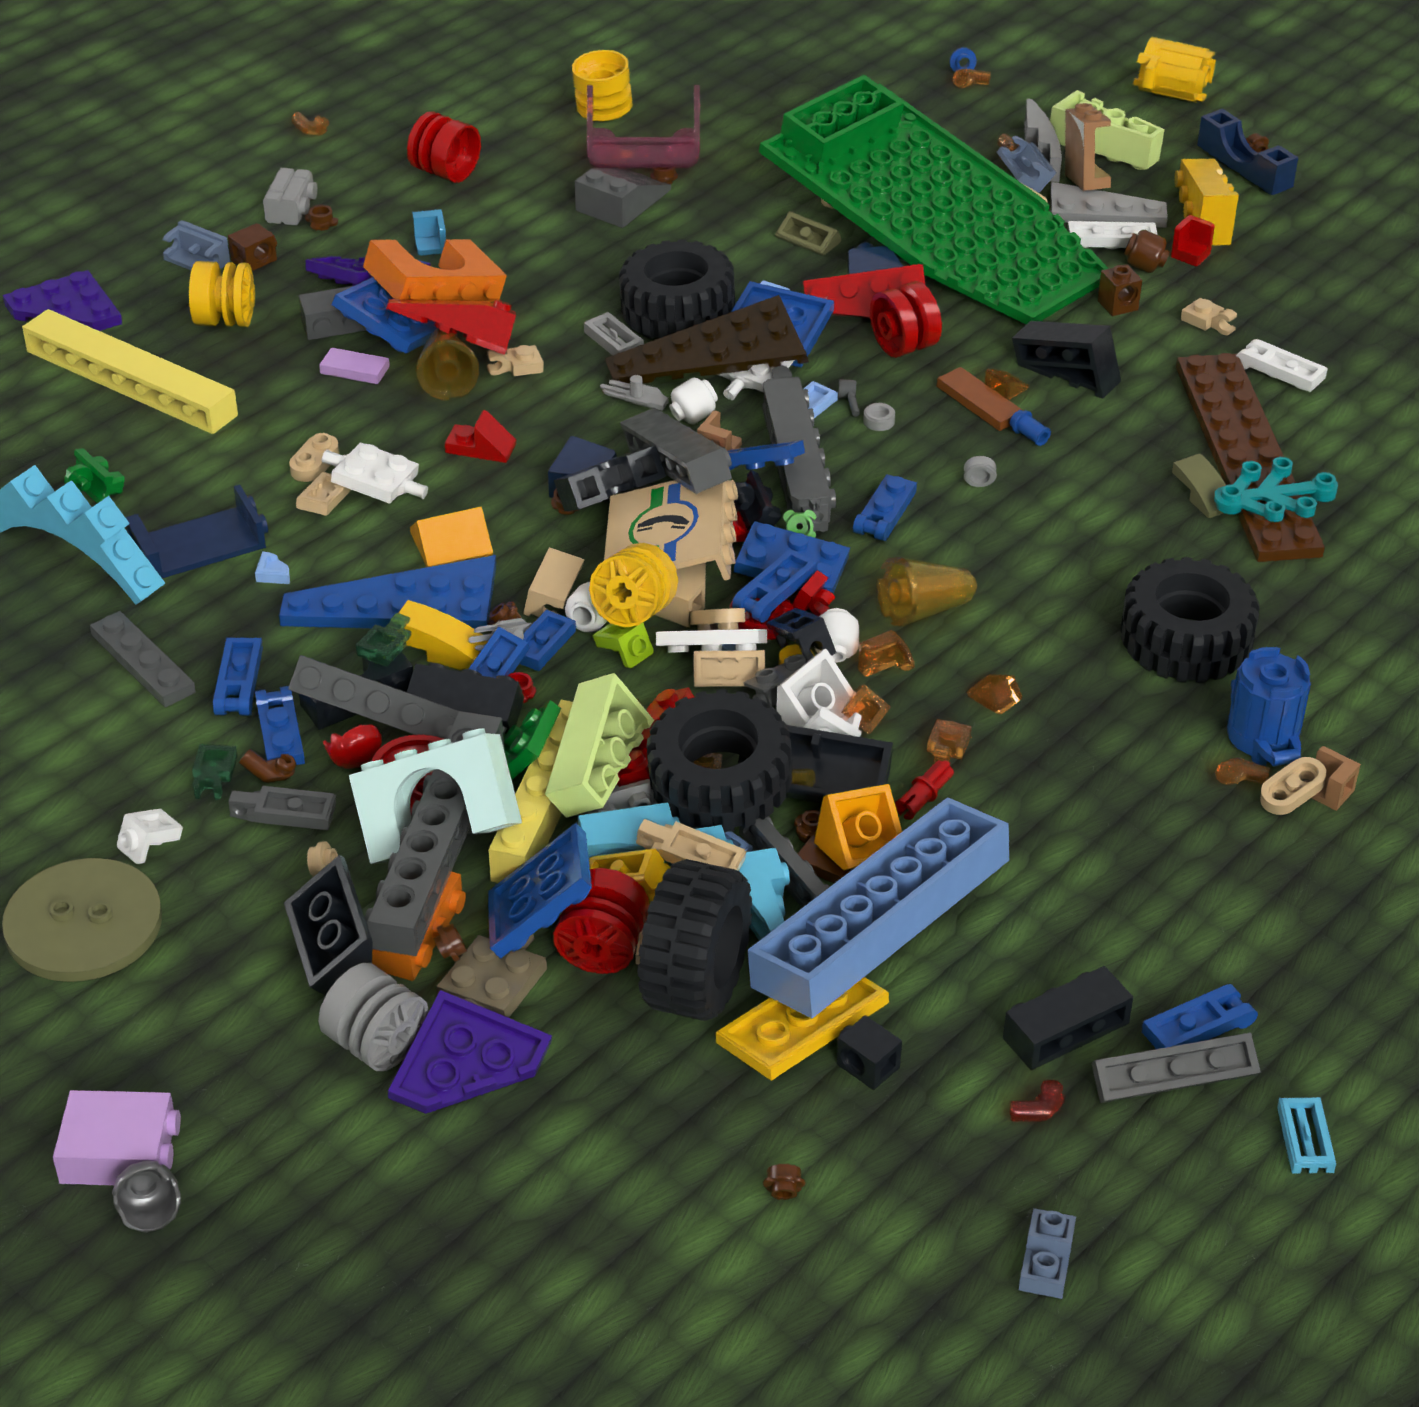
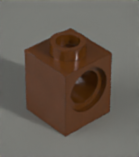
(253, 246)
(1119, 290)

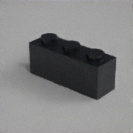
(469, 691)
(1067, 1017)

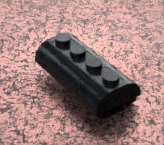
(838, 762)

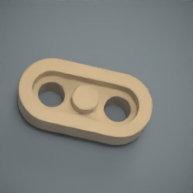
(307, 461)
(718, 619)
(1288, 785)

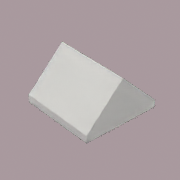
(811, 687)

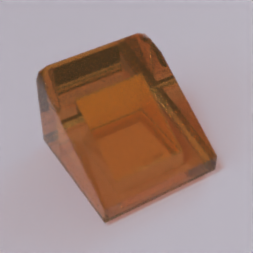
(1004, 383)
(996, 692)
(868, 705)

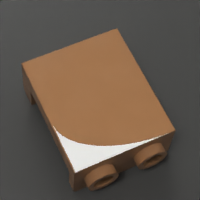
(1080, 147)

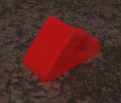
(483, 441)

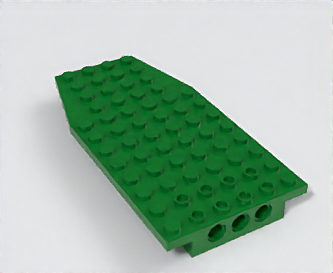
(934, 200)

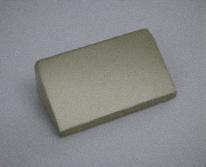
(808, 234)

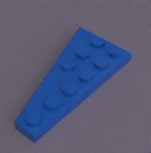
(453, 588)

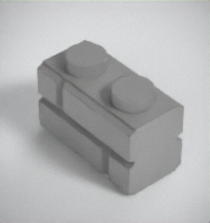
(289, 196)

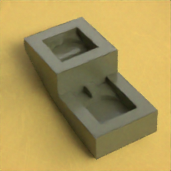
(1202, 481)

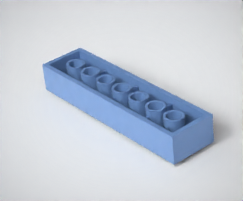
(878, 907)

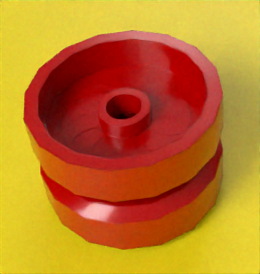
(905, 319)

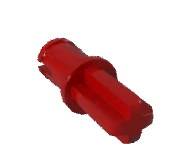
(924, 789)

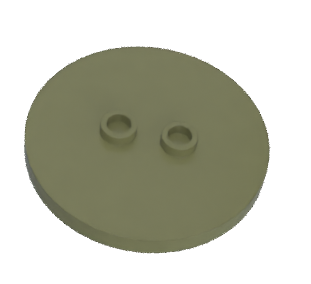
(82, 919)

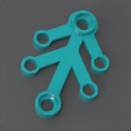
(1235, 497)

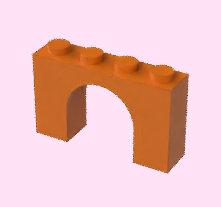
(463, 275)

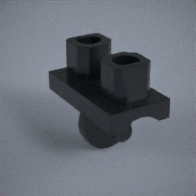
(755, 502)

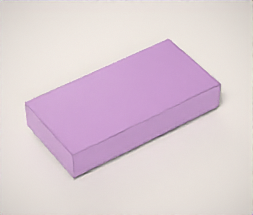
(354, 365)

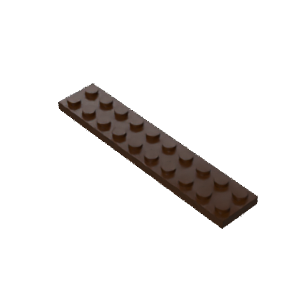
(1241, 433)

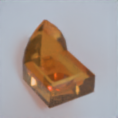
(884, 652)

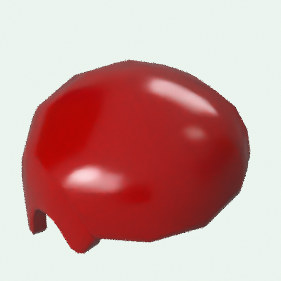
(354, 747)

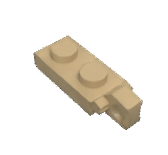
(683, 842)

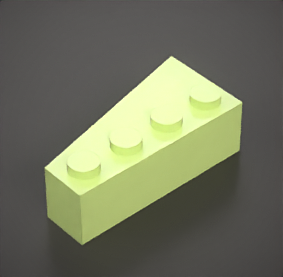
(1125, 140)
(595, 745)

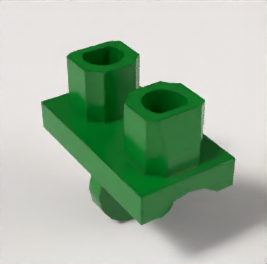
(93, 477)

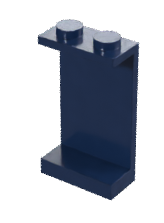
(202, 539)

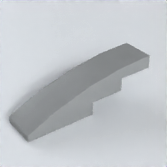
(1042, 133)

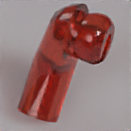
(1042, 1106)

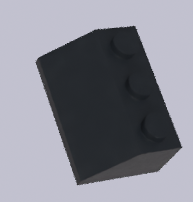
(329, 926)

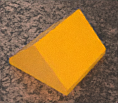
(452, 537)
(856, 824)

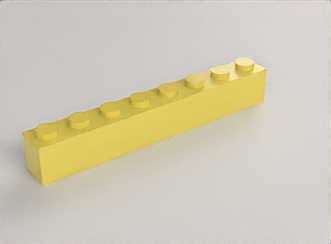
(131, 371)

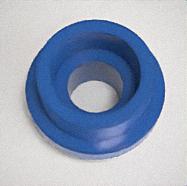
(961, 53)

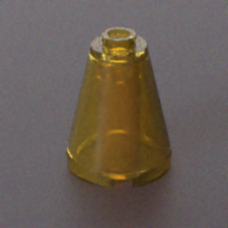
(447, 366)
(921, 589)

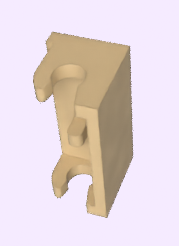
(552, 582)

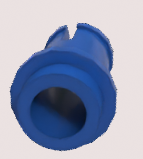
(1024, 423)

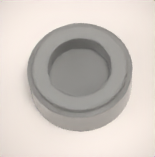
(879, 417)
(980, 471)

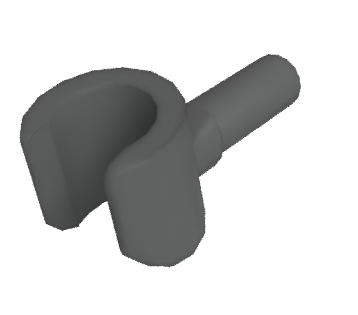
(847, 389)

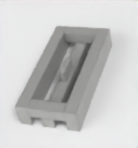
(609, 337)

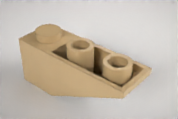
(689, 595)

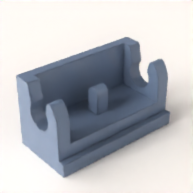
(1028, 164)
(195, 244)

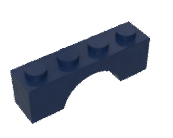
(1224, 139)

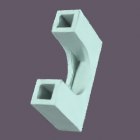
(475, 763)

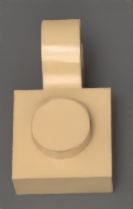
(1206, 314)
(518, 360)

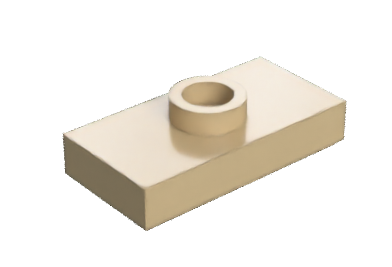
(321, 495)
(726, 667)

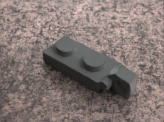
(284, 807)

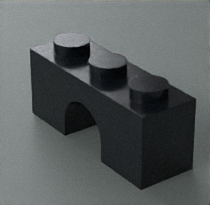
(609, 478)
(396, 675)

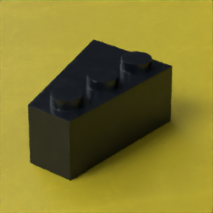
(1070, 351)

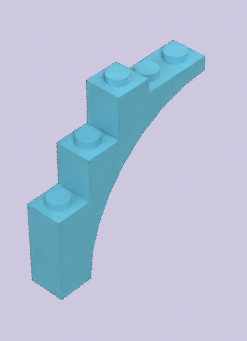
(94, 530)
(617, 833)

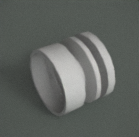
(372, 1016)

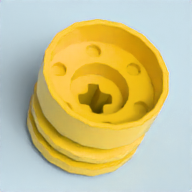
(610, 80)
(220, 293)
(646, 574)

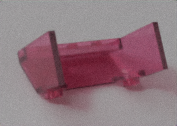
(609, 151)

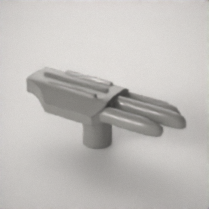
(636, 393)
(514, 626)

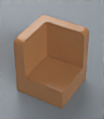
(711, 430)
(1340, 778)

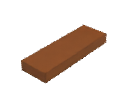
(978, 397)

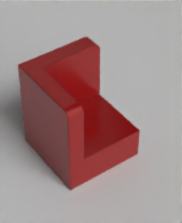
(1192, 240)

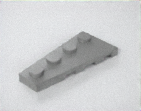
(1101, 206)

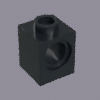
(868, 1052)

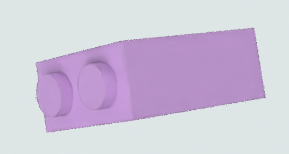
(111, 1131)

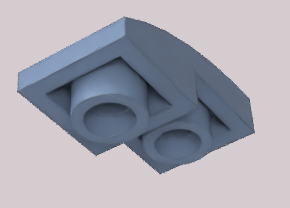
(1047, 1253)

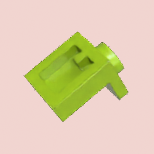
(631, 642)

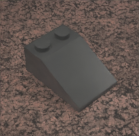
(616, 194)

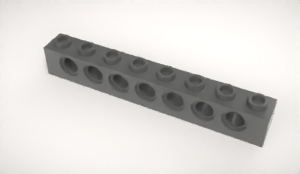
(425, 854)

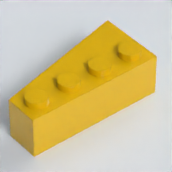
(1208, 196)

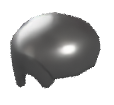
(146, 1196)

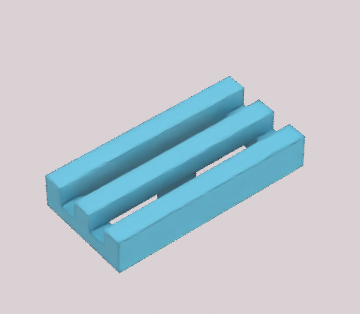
(1310, 1160)

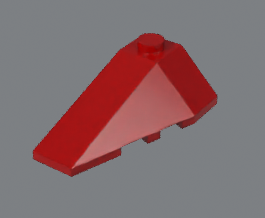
(480, 321)

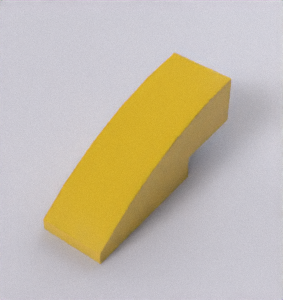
(440, 636)

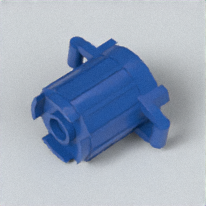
(1269, 706)

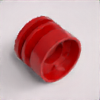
(444, 147)
(605, 926)

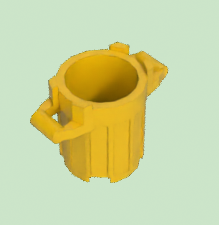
(1175, 69)

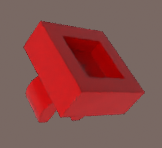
(814, 596)

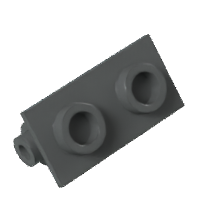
(770, 678)

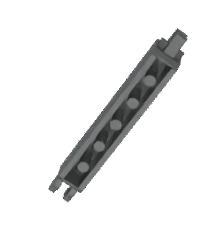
(790, 419)

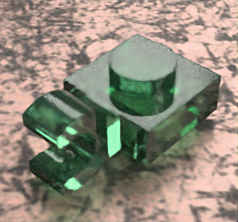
(386, 643)

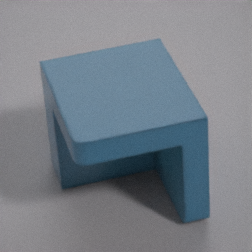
(429, 232)

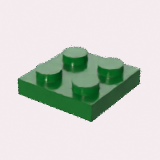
(526, 742)

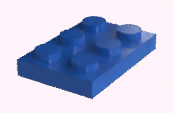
(768, 543)

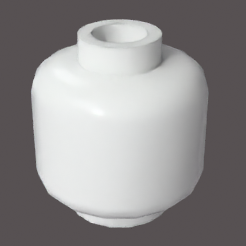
(693, 400)
(580, 608)
(843, 632)

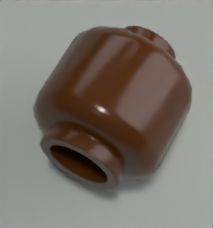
(1146, 251)

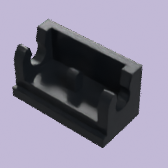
(803, 629)

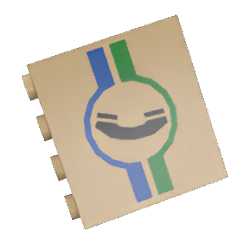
(677, 521)

